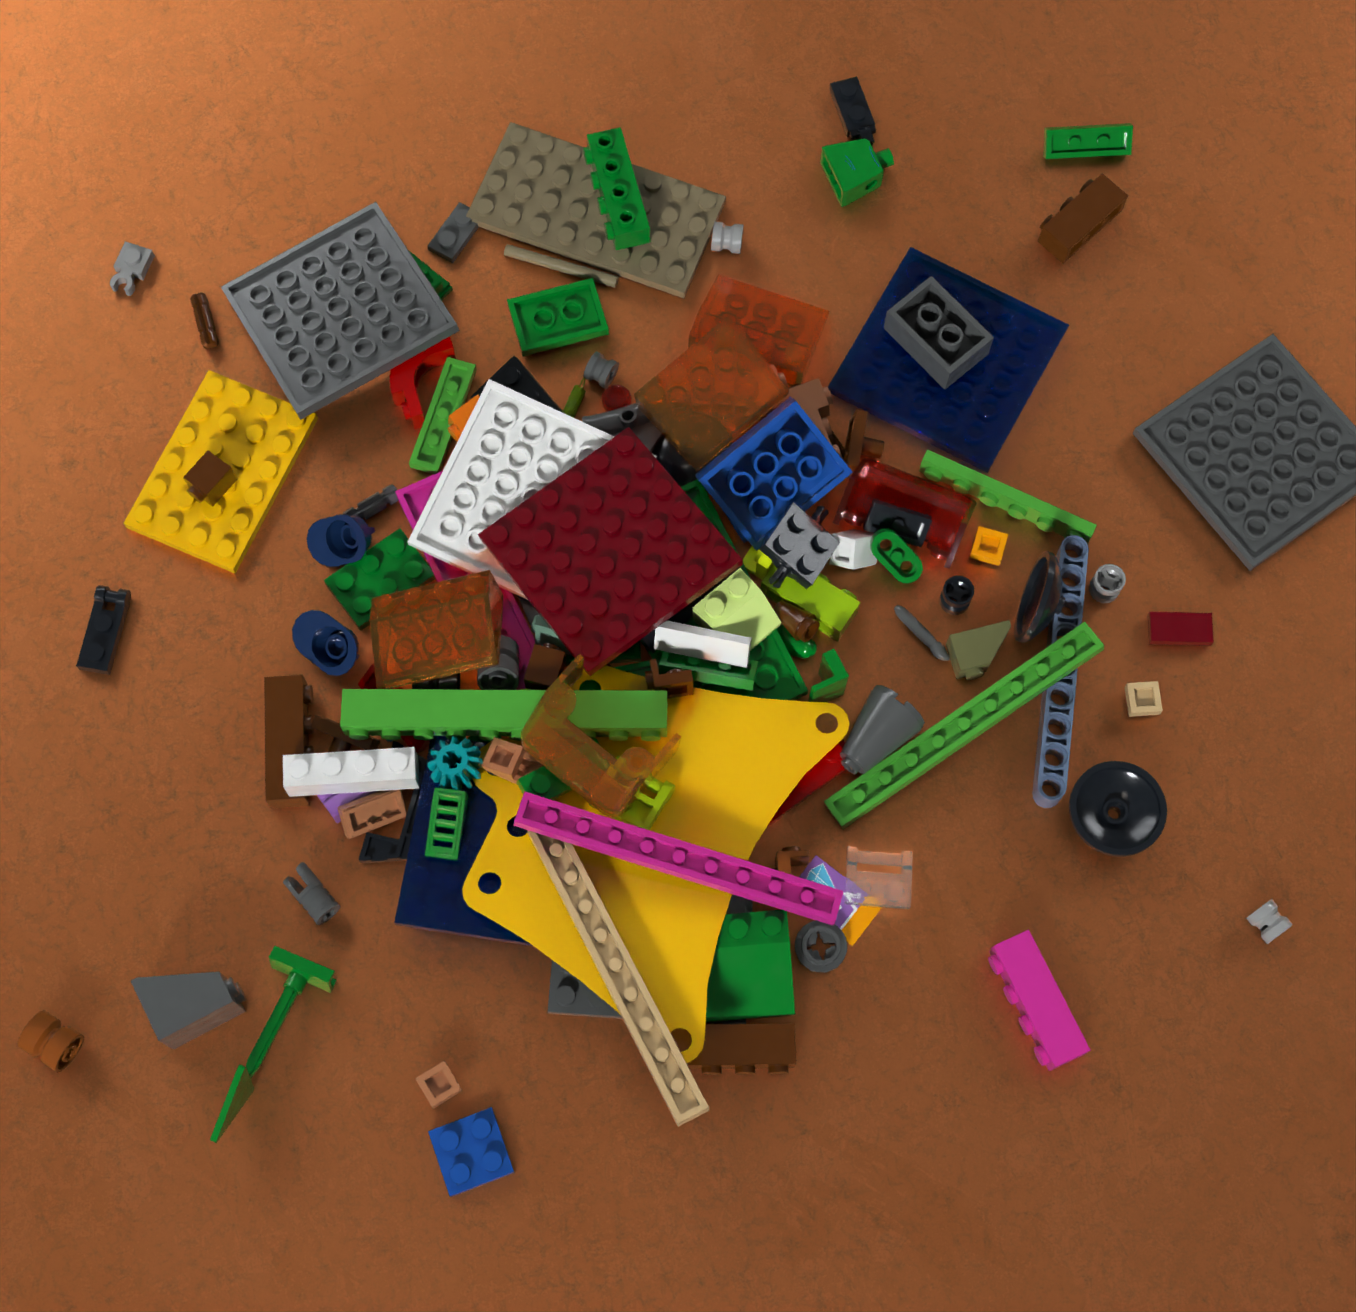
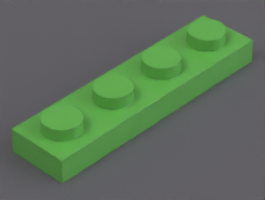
(448, 396)

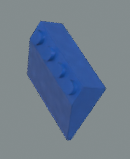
(771, 468)

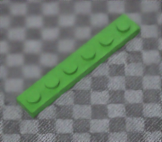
(995, 493)

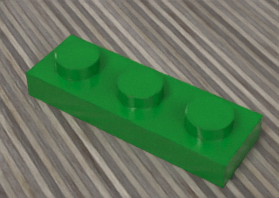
(1088, 141)
(710, 671)

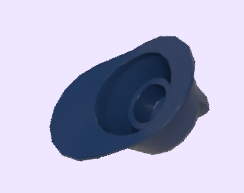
(339, 539)
(325, 642)

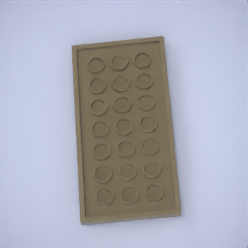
(545, 197)

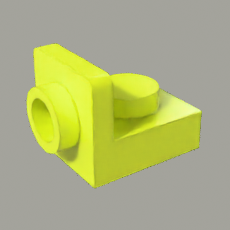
(757, 563)

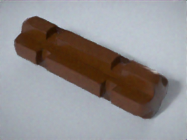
(204, 321)

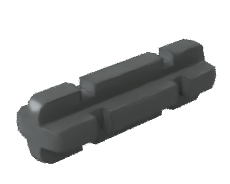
(374, 503)

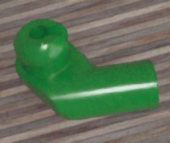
(797, 648)

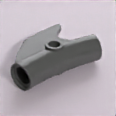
(630, 416)

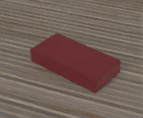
(1180, 628)

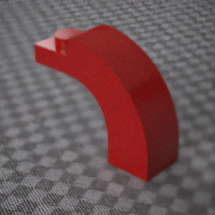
(407, 375)

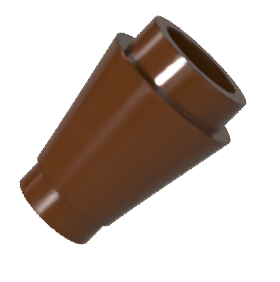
(798, 622)

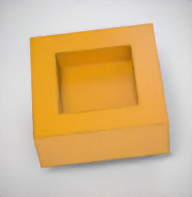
(988, 545)

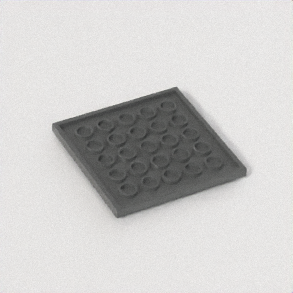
(339, 310)
(1257, 451)

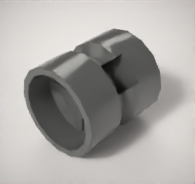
(506, 673)

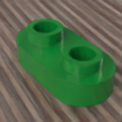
(895, 554)

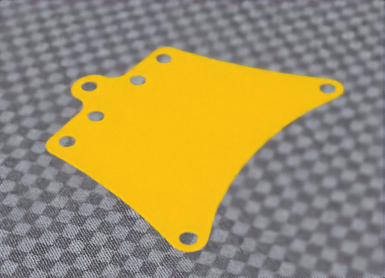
(729, 780)

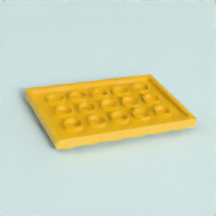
(250, 434)

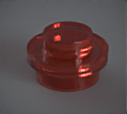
(616, 397)

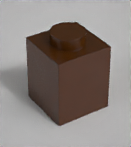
(209, 479)
(544, 666)

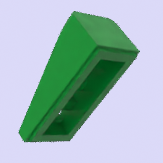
(448, 795)

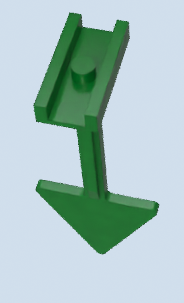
(300, 973)

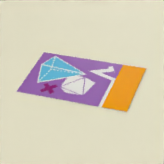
(850, 918)

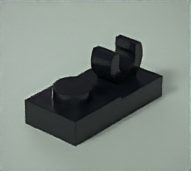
(907, 523)

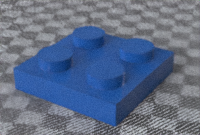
(471, 1152)

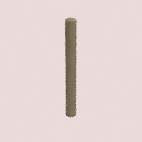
(561, 265)

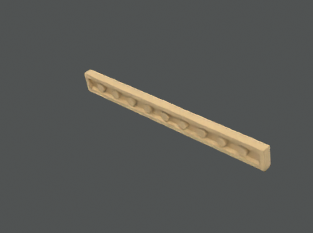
(621, 978)

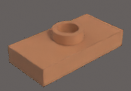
(371, 812)

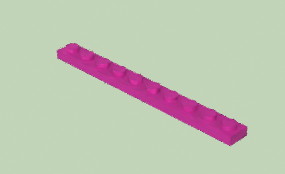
(678, 858)

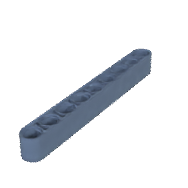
(1066, 687)

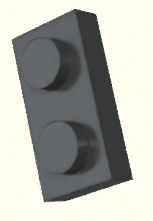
(453, 234)

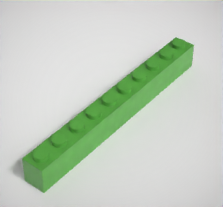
(496, 713)

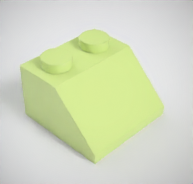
(737, 609)

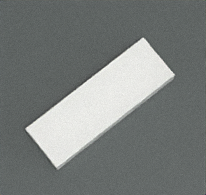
(703, 643)

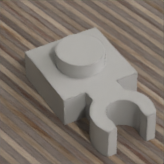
(131, 264)

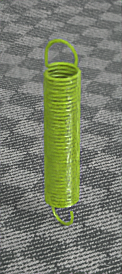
(574, 400)

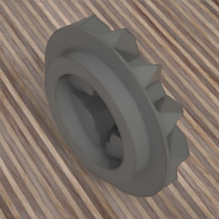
(829, 934)

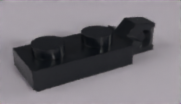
(853, 109)

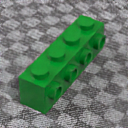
(617, 188)

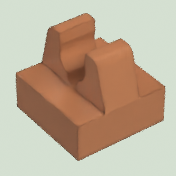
(438, 1084)

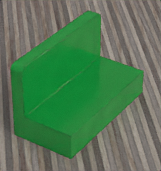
(833, 678)

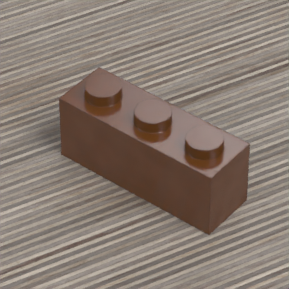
(1081, 217)

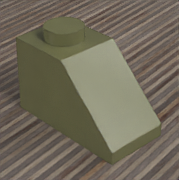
(975, 649)

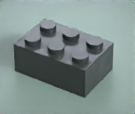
(938, 332)

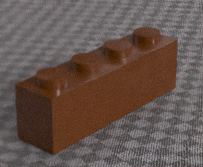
(285, 733)
(742, 1048)

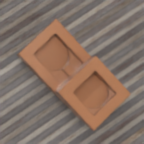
(509, 760)

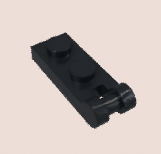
(104, 630)

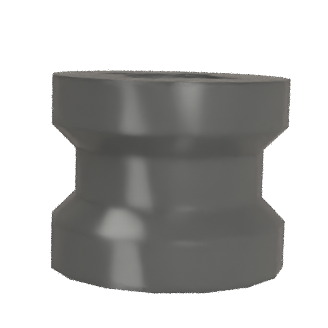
(601, 370)

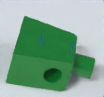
(854, 168)

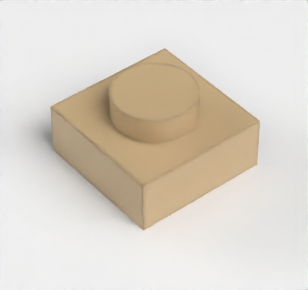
(1143, 698)

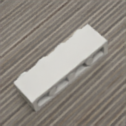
(350, 771)

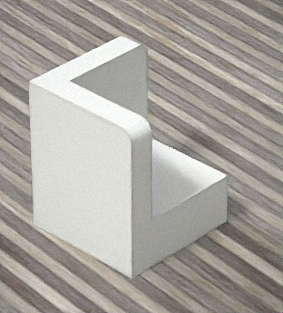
(853, 550)

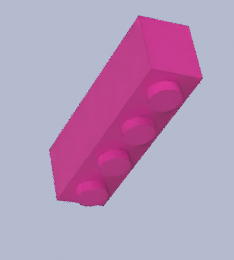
(1038, 1001)

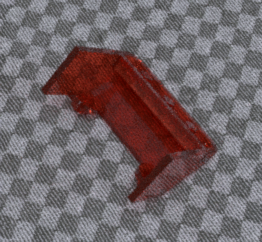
(885, 483)

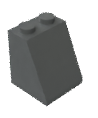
(188, 1004)

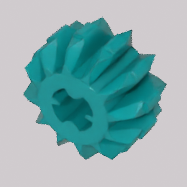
(448, 756)

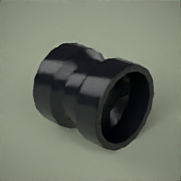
(961, 590)

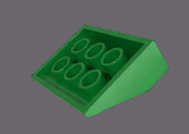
(751, 968)

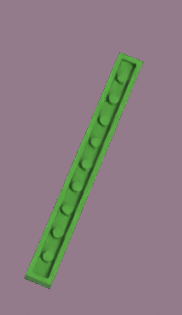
(964, 725)

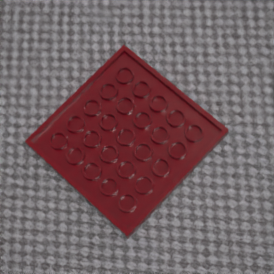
(610, 550)

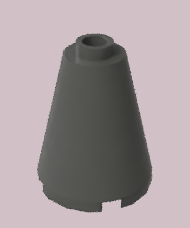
(879, 730)

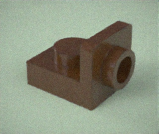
(675, 681)

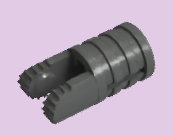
(314, 897)

